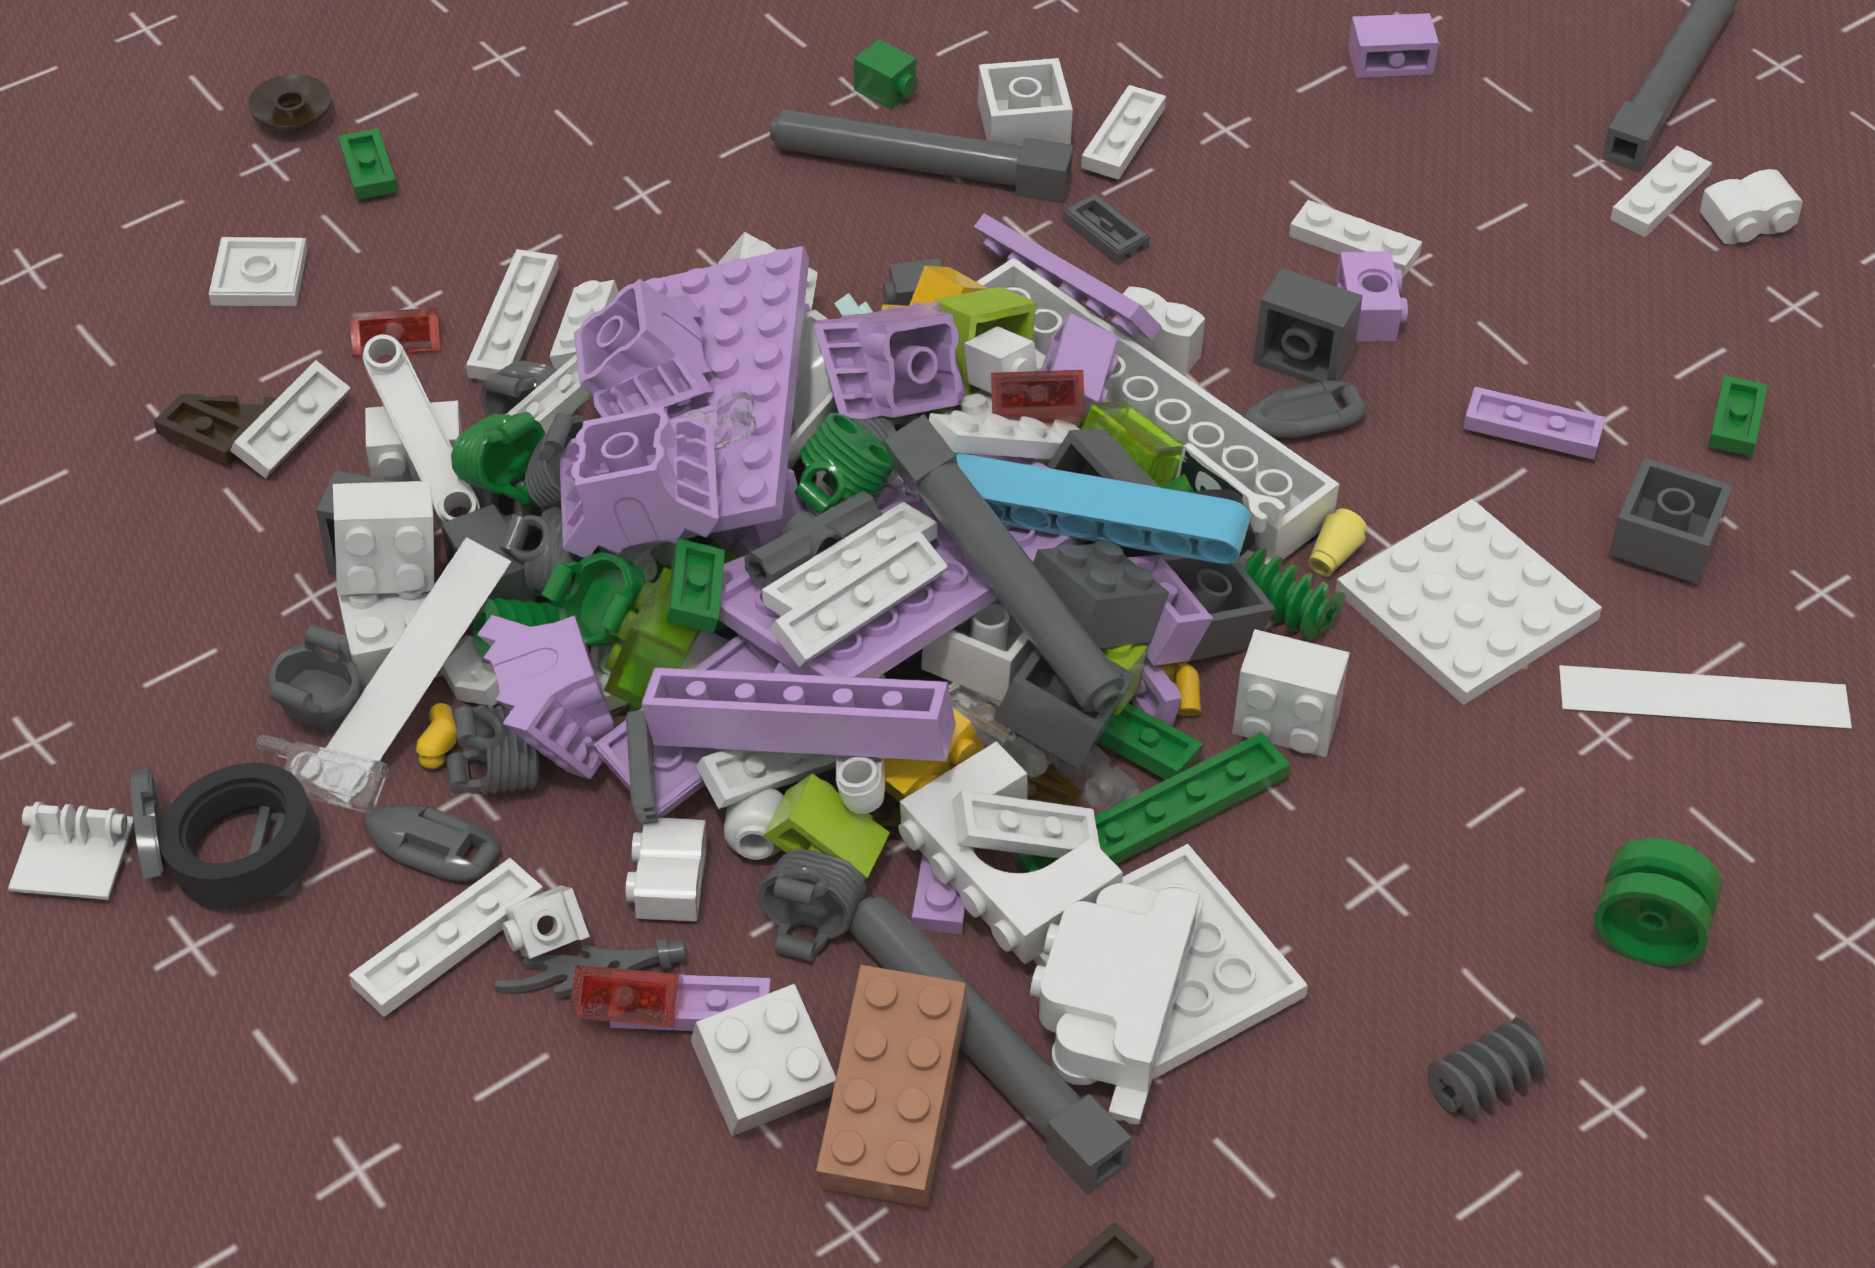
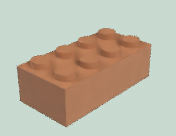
(893, 1086)

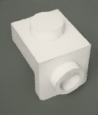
(470, 675)

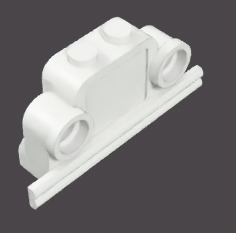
(1115, 987)

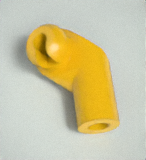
(1188, 683)
(438, 737)

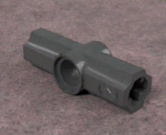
(807, 537)

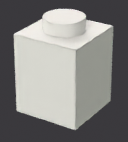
(997, 352)

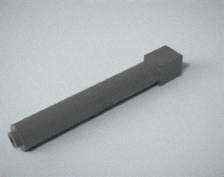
(1638, 122)
(1036, 168)
(934, 477)
(1076, 1129)

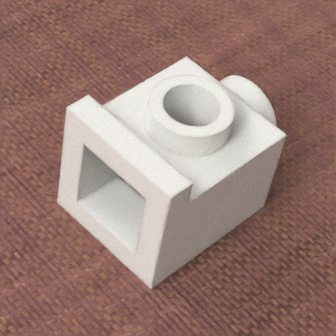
(523, 918)

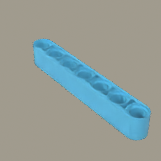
(1109, 510)

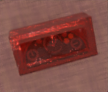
(413, 328)
(1039, 395)
(625, 996)

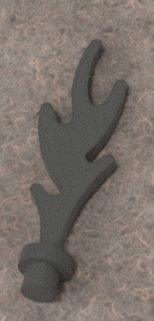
(562, 967)

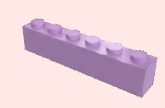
(800, 713)

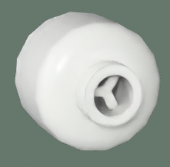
(748, 822)

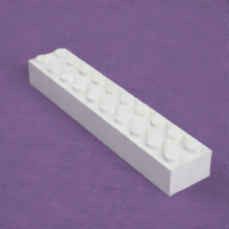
(1191, 417)

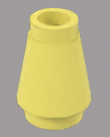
(1337, 541)

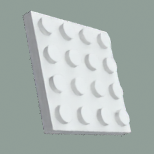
(1468, 601)
(1231, 968)

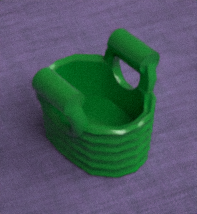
(497, 453)
(852, 463)
(600, 595)

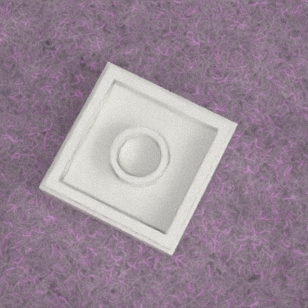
(258, 271)

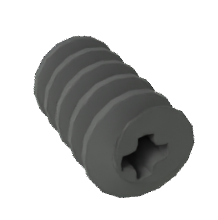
(1488, 1068)

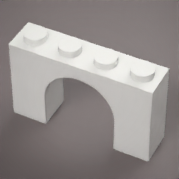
(1012, 904)

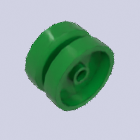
(1658, 902)

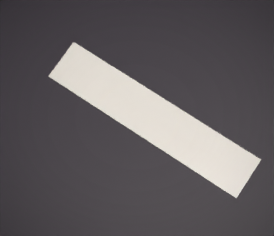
(420, 652)
(1704, 696)

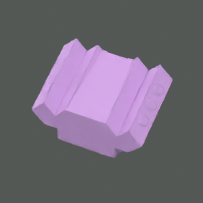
(642, 352)
(892, 361)
(637, 481)
(550, 690)

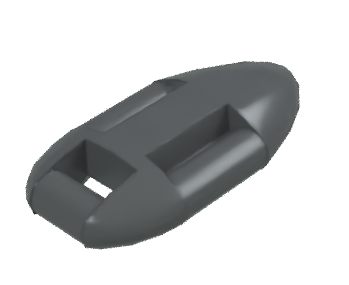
(1307, 409)
(432, 841)

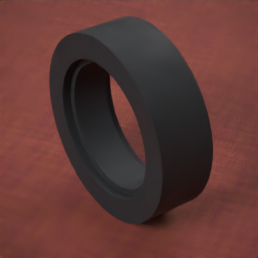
(254, 876)

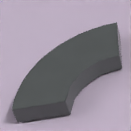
(147, 821)

